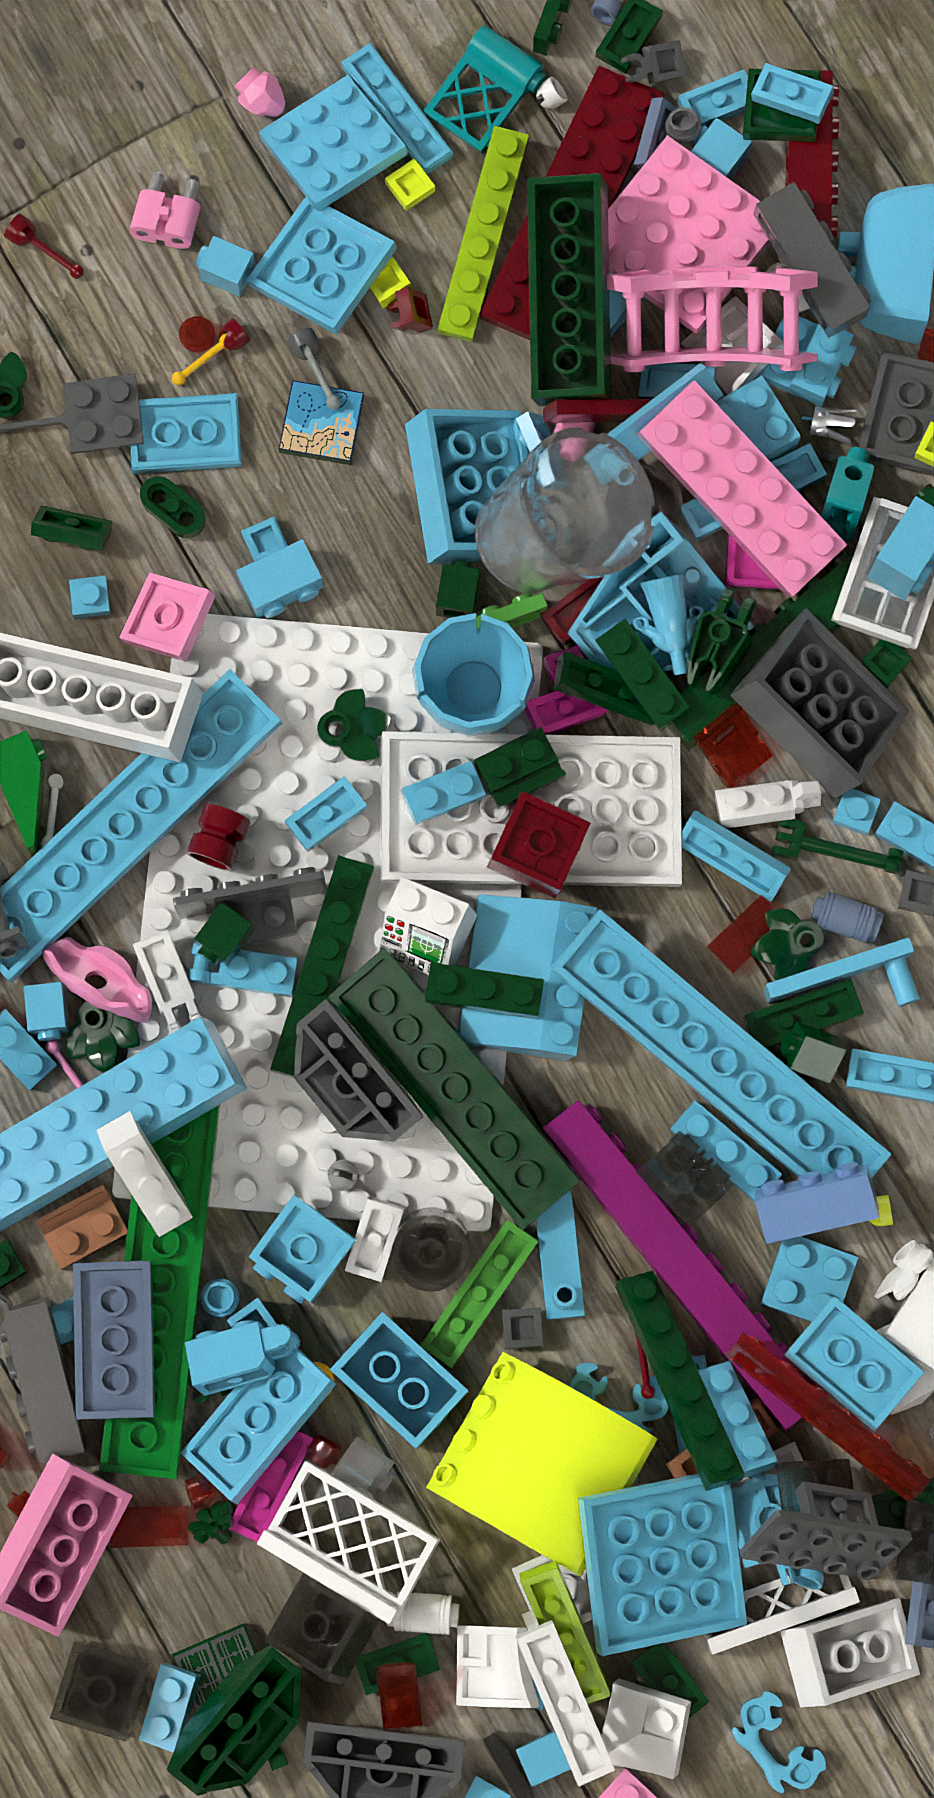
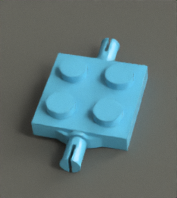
(752, 1506)

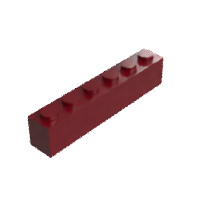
(813, 162)

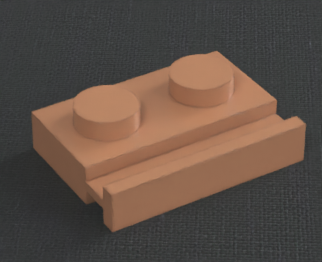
(82, 1227)

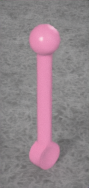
(52, 1047)

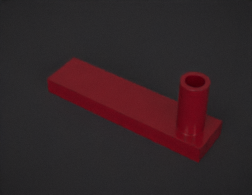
(592, 410)

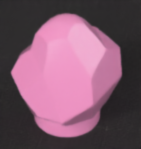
(261, 93)

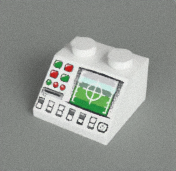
(425, 926)

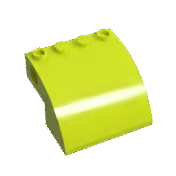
(532, 1454)

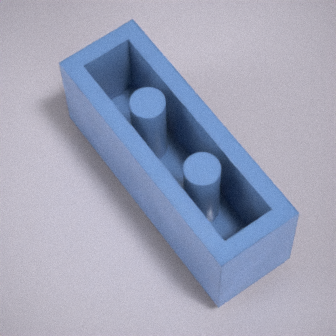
(816, 1202)

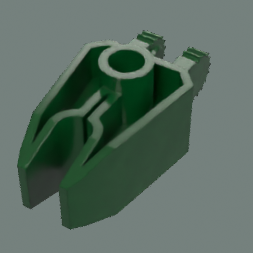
(720, 642)

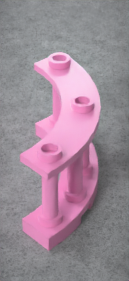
(713, 282)

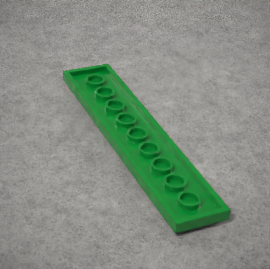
(154, 1443)

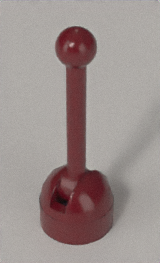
(22, 232)

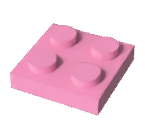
(167, 617)

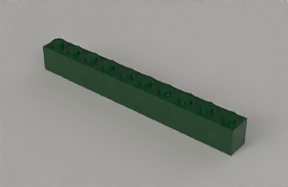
(819, 598)

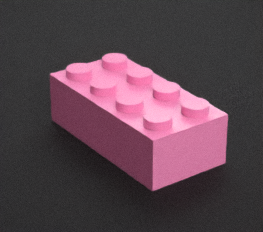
(58, 1543)

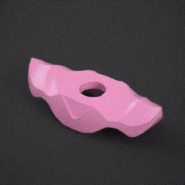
(121, 995)

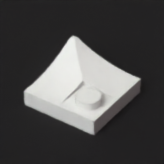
(734, 334)
(492, 1668)
(645, 1729)

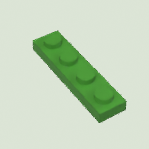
(479, 1294)

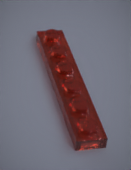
(836, 1424)

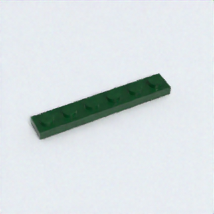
(325, 953)
(679, 1381)

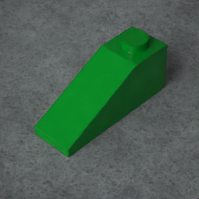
(23, 784)

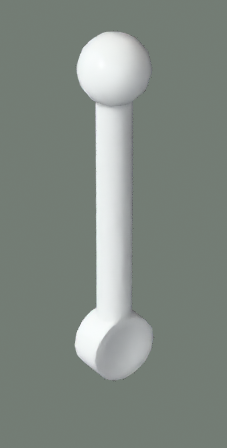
(55, 782)

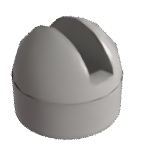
(341, 1183)

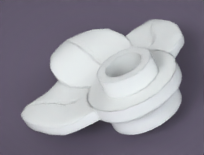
(910, 1262)

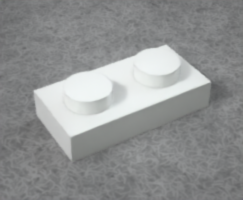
(374, 1239)

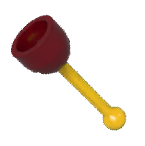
(230, 337)

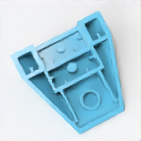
(622, 596)

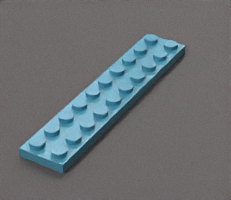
(130, 819)
(712, 1052)

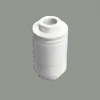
(428, 1614)

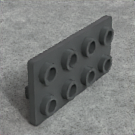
(261, 903)
(830, 1535)

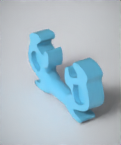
(647, 1409)
(799, 1772)

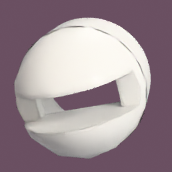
(552, 93)

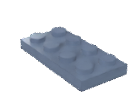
(114, 1340)

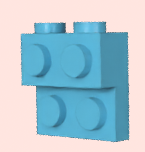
(817, 378)
(301, 1250)

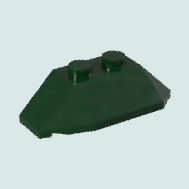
(239, 1724)

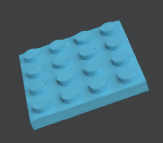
(661, 1563)

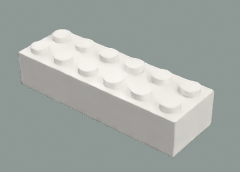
(96, 698)

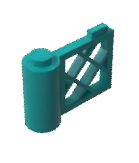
(499, 63)

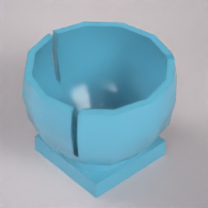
(473, 676)

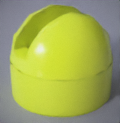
(885, 1214)

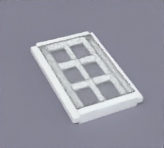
(871, 607)

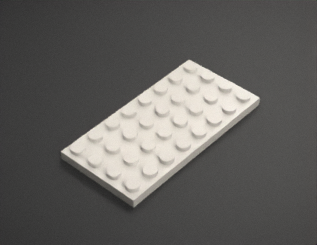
(615, 782)

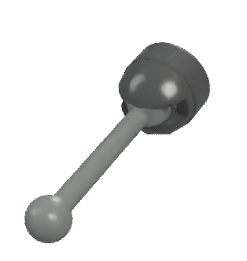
(305, 346)

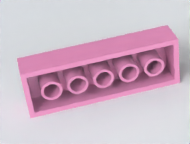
(741, 489)

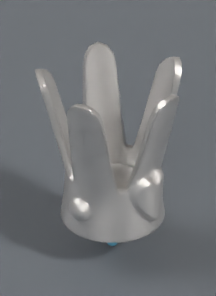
(823, 418)

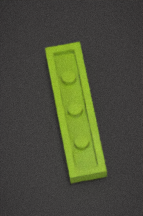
(553, 1601)

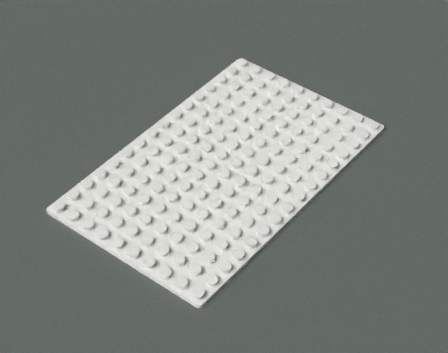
(273, 1133)

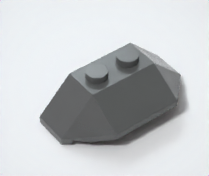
(350, 1079)
(381, 1762)

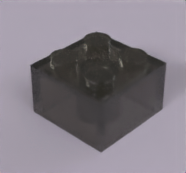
(322, 1630)
(101, 1690)

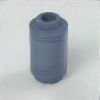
(847, 917)

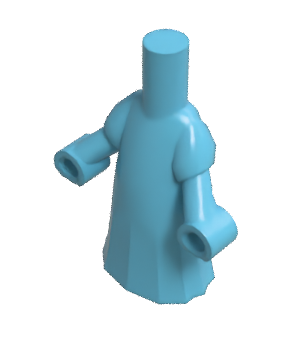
(672, 621)

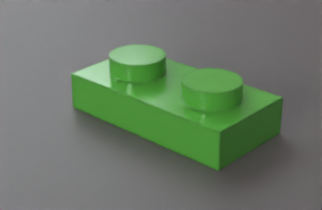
(523, 610)

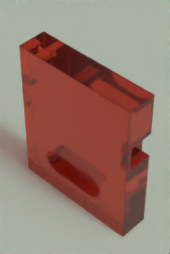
(737, 752)

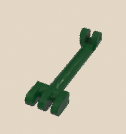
(889, 863)

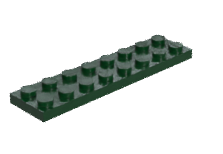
(455, 1088)

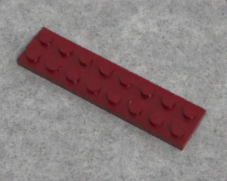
(599, 140)

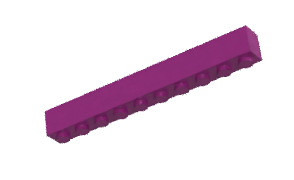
(665, 1244)

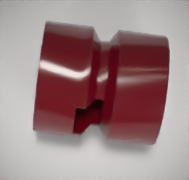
(218, 836)

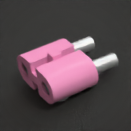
(164, 217)

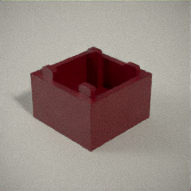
(538, 845)

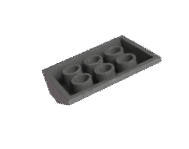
(820, 704)

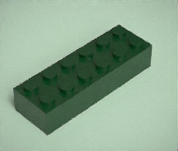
(569, 288)

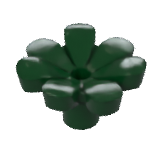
(213, 1523)

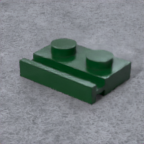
(519, 766)

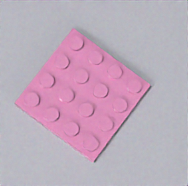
(682, 217)

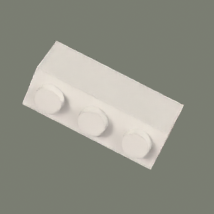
(144, 1173)

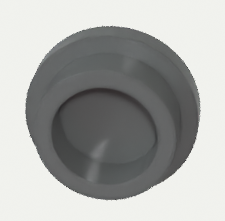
(683, 125)

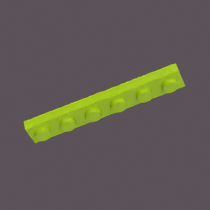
(483, 234)

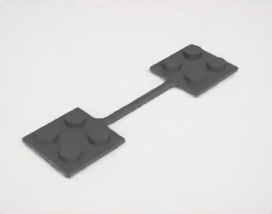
(97, 414)

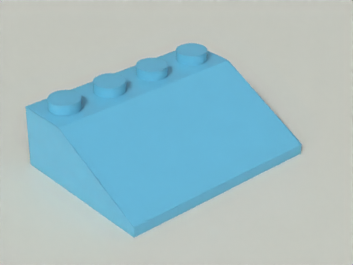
(455, 468)
(526, 941)

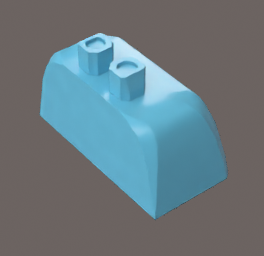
(895, 260)

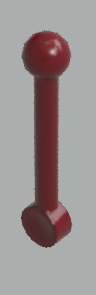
(647, 1390)

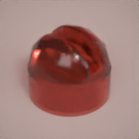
(199, 1491)

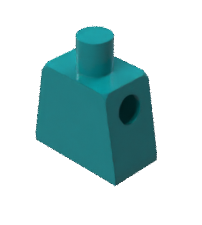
(848, 492)

